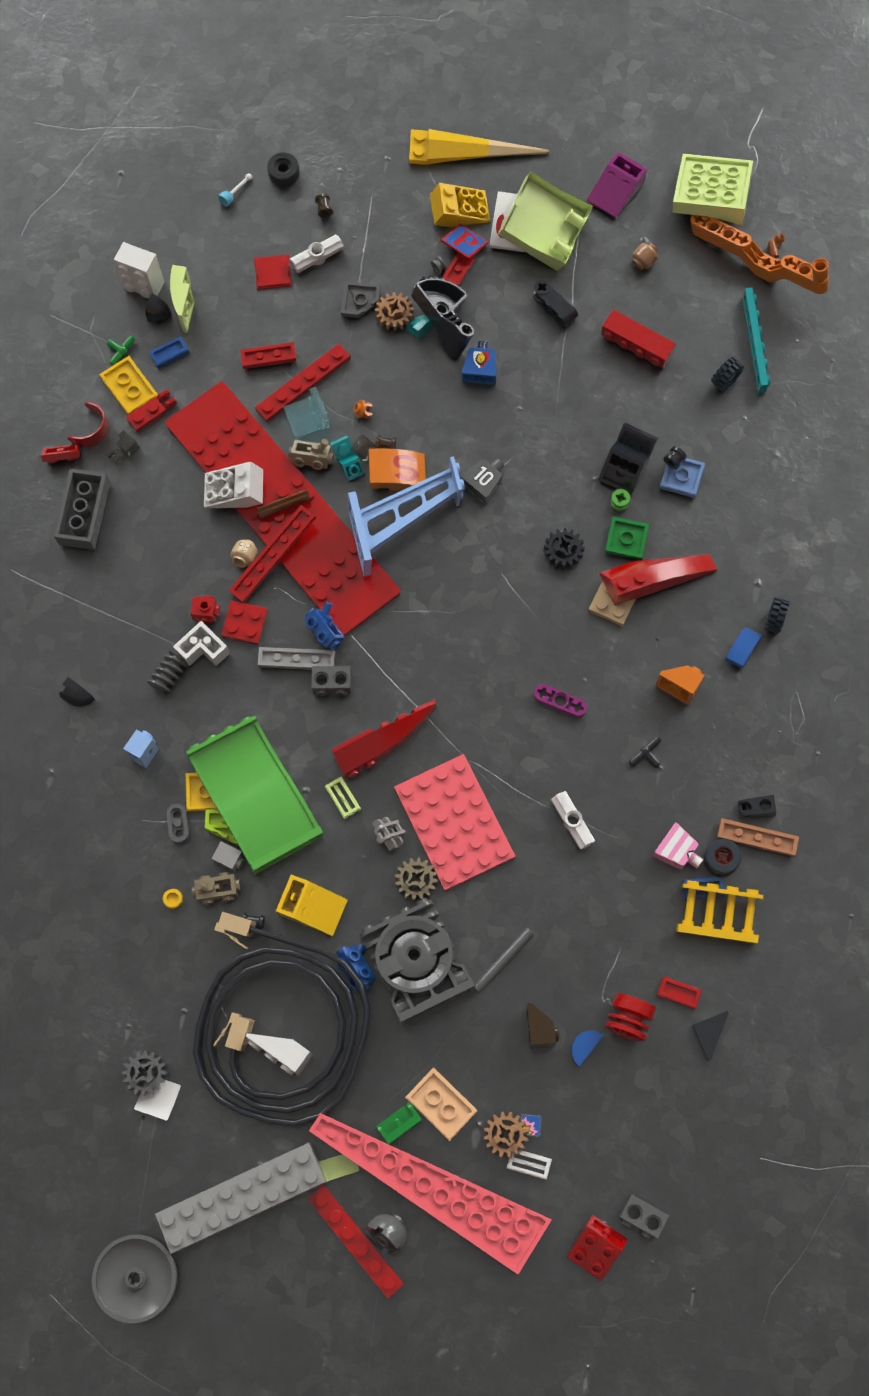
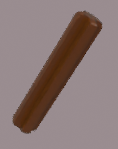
(283, 503)

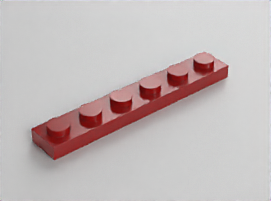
(303, 382)
(272, 554)
(355, 1241)

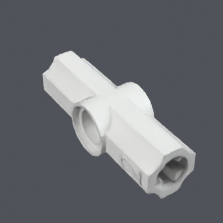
(308, 258)
(578, 831)

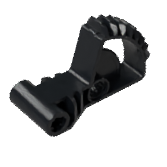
(442, 310)

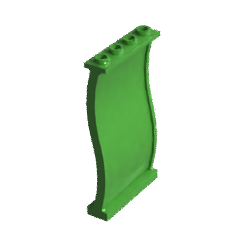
(254, 794)

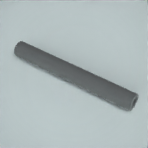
(497, 966)

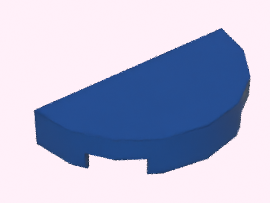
(584, 1045)

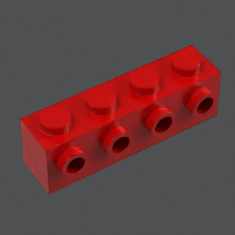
(638, 339)

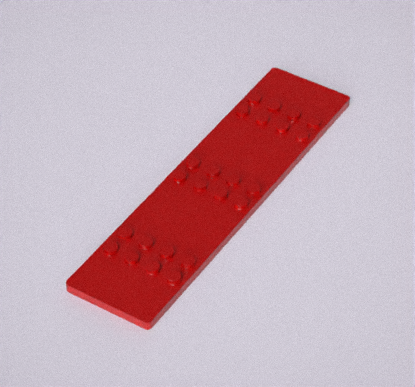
(325, 558)

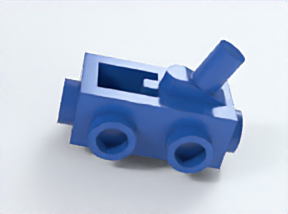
(324, 628)
(354, 957)

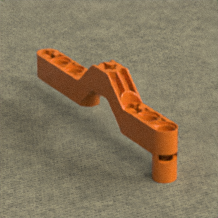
(807, 275)

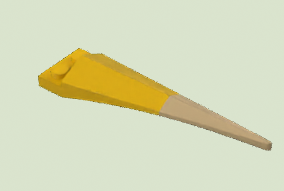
(440, 146)

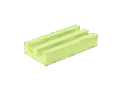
(350, 811)

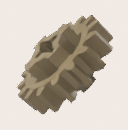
(423, 874)

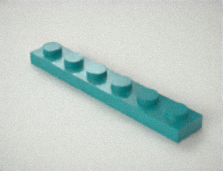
(755, 334)

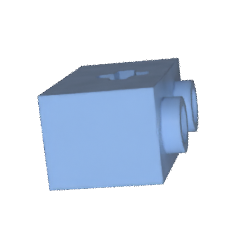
(141, 748)

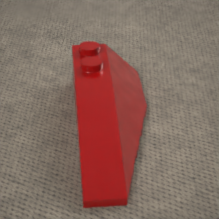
(653, 575)
(372, 746)

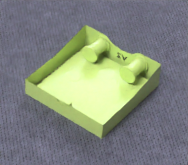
(713, 187)
(544, 221)

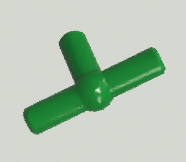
(121, 350)

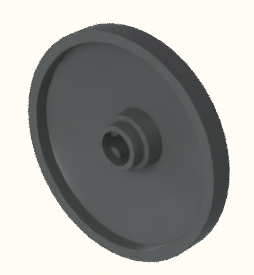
(114, 1282)

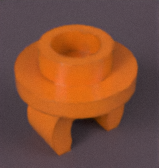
(360, 409)

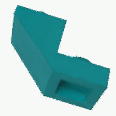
(347, 458)

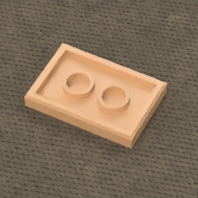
(441, 1104)

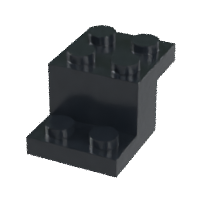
(628, 458)

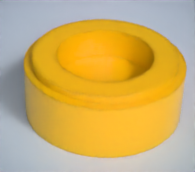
(172, 899)

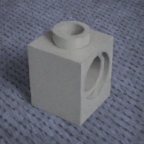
(228, 857)

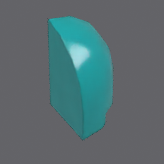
(419, 326)

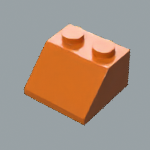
(681, 682)

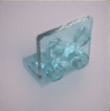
(307, 415)

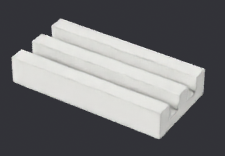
(546, 1168)

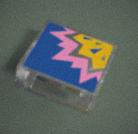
(533, 1124)

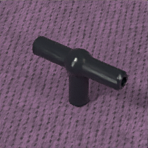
(645, 751)

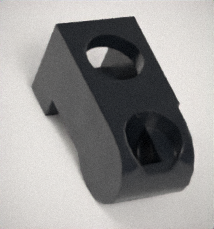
(757, 807)

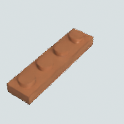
(758, 837)

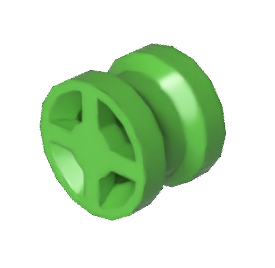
(622, 503)

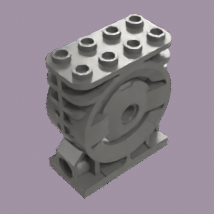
(377, 943)

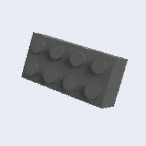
(82, 509)

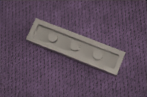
(294, 658)

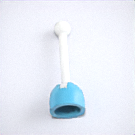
(227, 197)

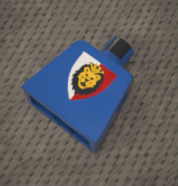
(480, 365)

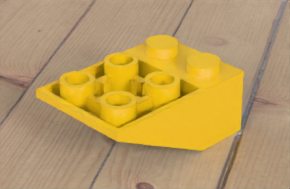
(458, 205)
(311, 905)

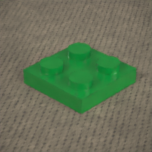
(627, 538)

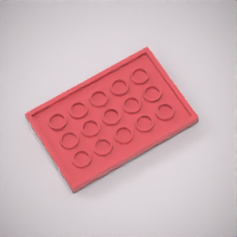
(454, 822)

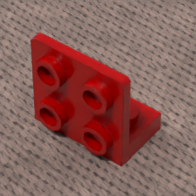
(597, 1248)

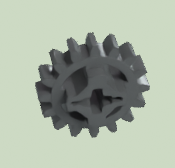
(150, 1067)

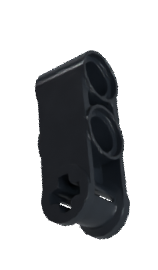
(554, 303)

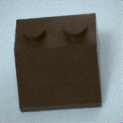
(540, 1029)

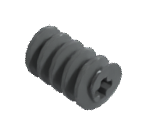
(167, 672)

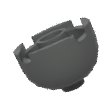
(387, 1232)

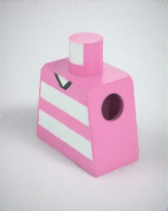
(678, 849)

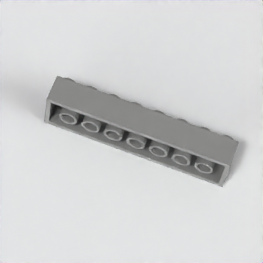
(241, 1198)

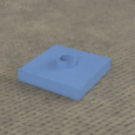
(684, 479)

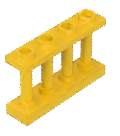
(707, 927)

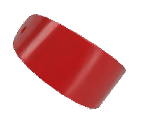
(97, 436)

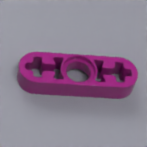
(557, 693)

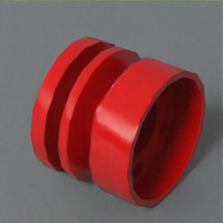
(630, 1017)

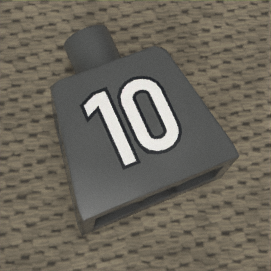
(483, 479)

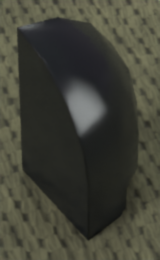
(157, 309)
(75, 694)

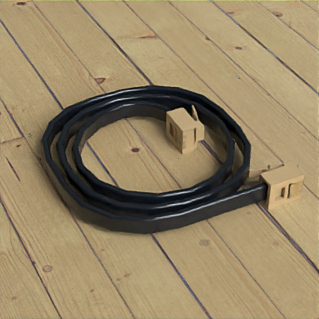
(241, 1026)

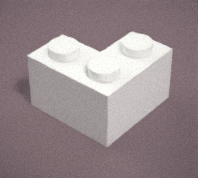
(198, 642)

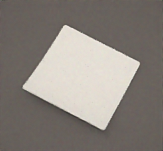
(160, 1102)

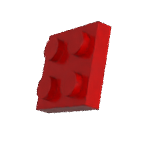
(244, 622)

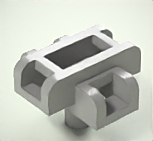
(386, 833)

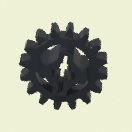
(559, 554)

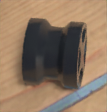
(675, 457)

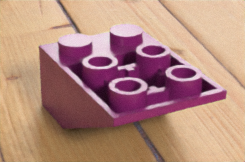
(617, 184)

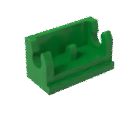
(399, 1123)

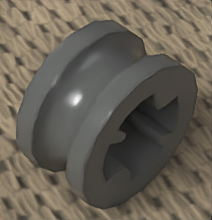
(439, 265)

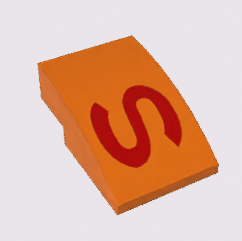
(395, 468)

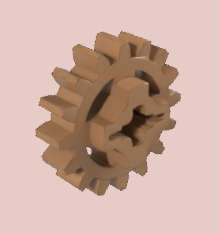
(393, 309)
(514, 1129)

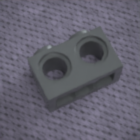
(331, 674)
(645, 1212)

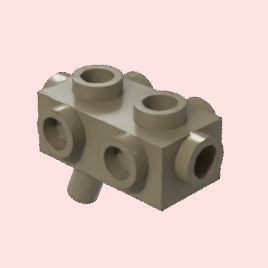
(311, 454)
(211, 889)

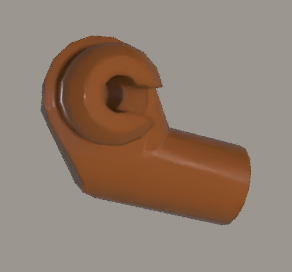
(774, 244)

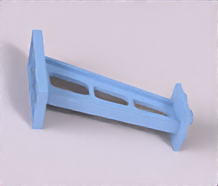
(359, 518)

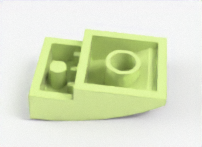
(181, 295)

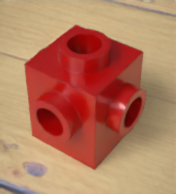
(204, 609)

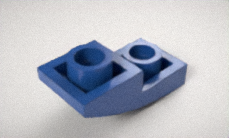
(743, 647)

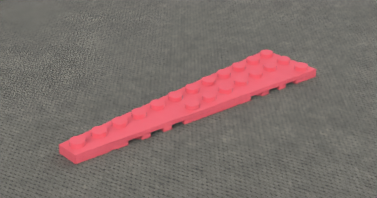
(480, 1216)

